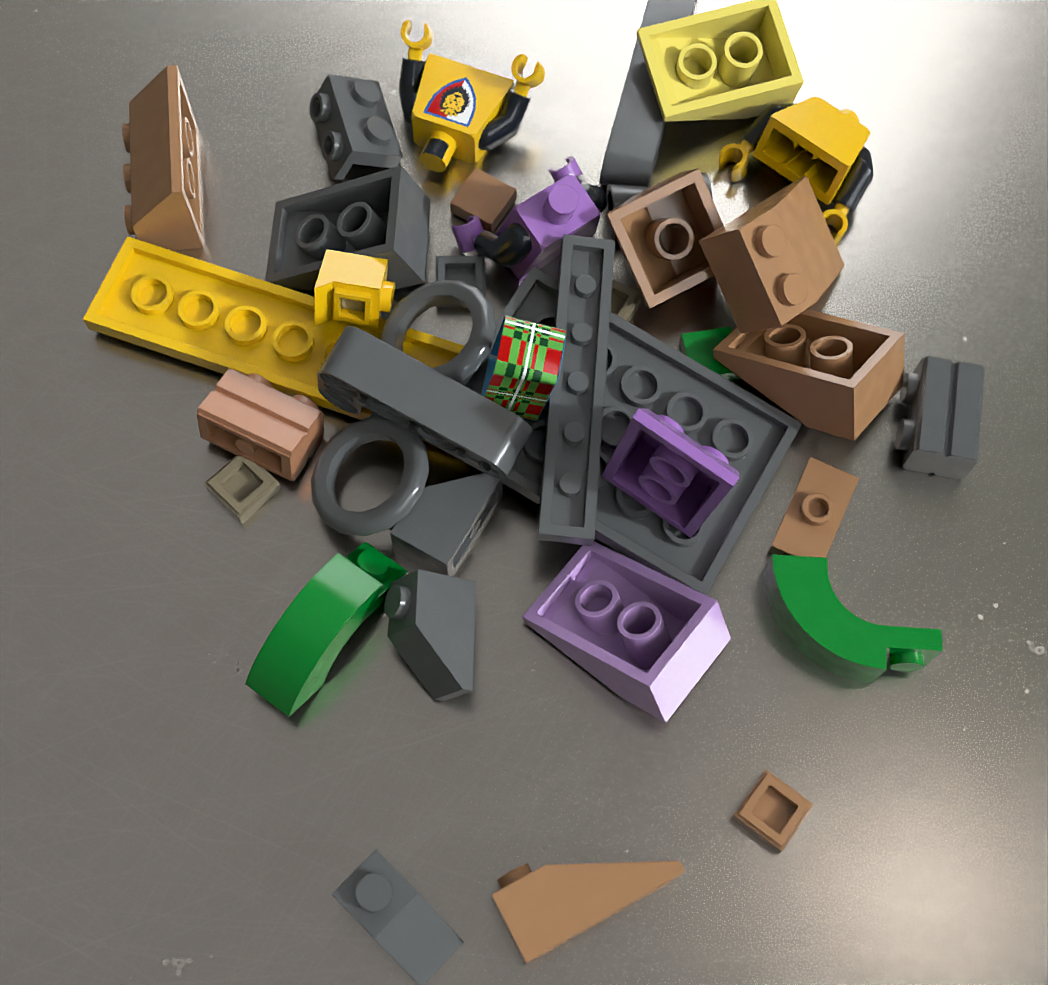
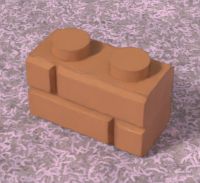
(261, 423)

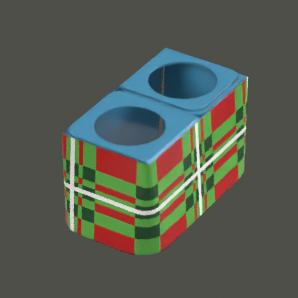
(525, 366)

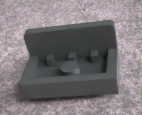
(353, 125)

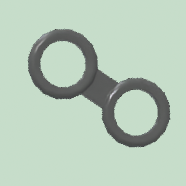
(379, 428)

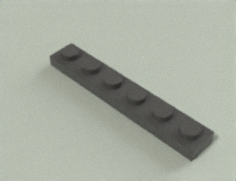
(577, 401)

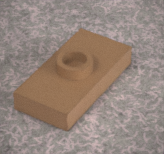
(814, 511)

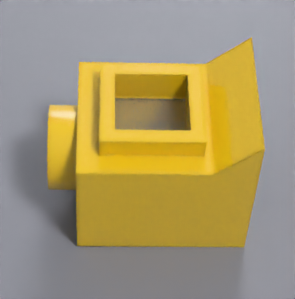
(352, 289)

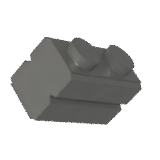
(941, 417)

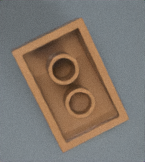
(774, 258)
(820, 369)

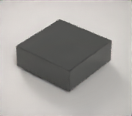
(461, 268)

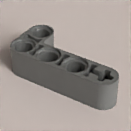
(418, 398)

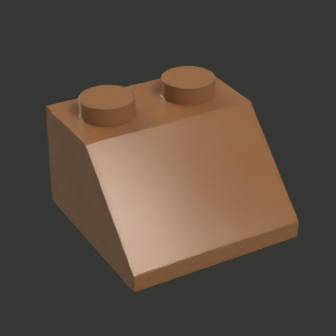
(662, 235)

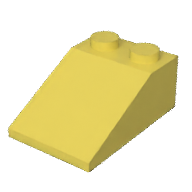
(721, 62)

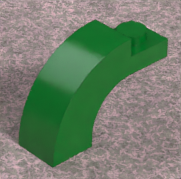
(319, 624)
(832, 635)

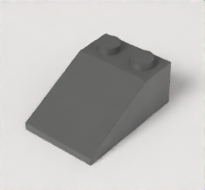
(366, 216)

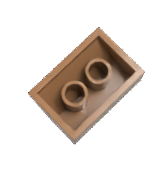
(163, 165)

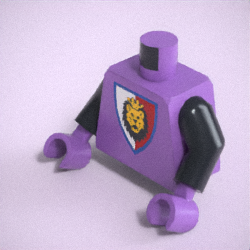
(537, 225)

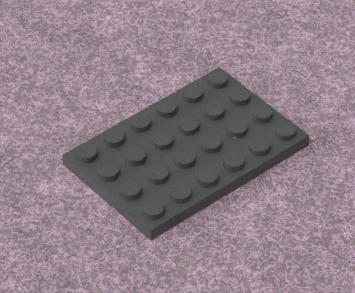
(705, 405)

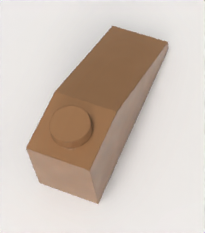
(567, 899)

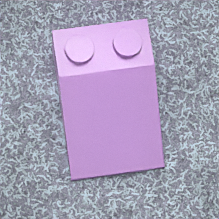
(630, 627)

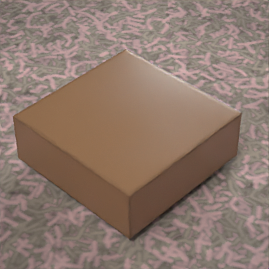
(483, 197)
(772, 811)

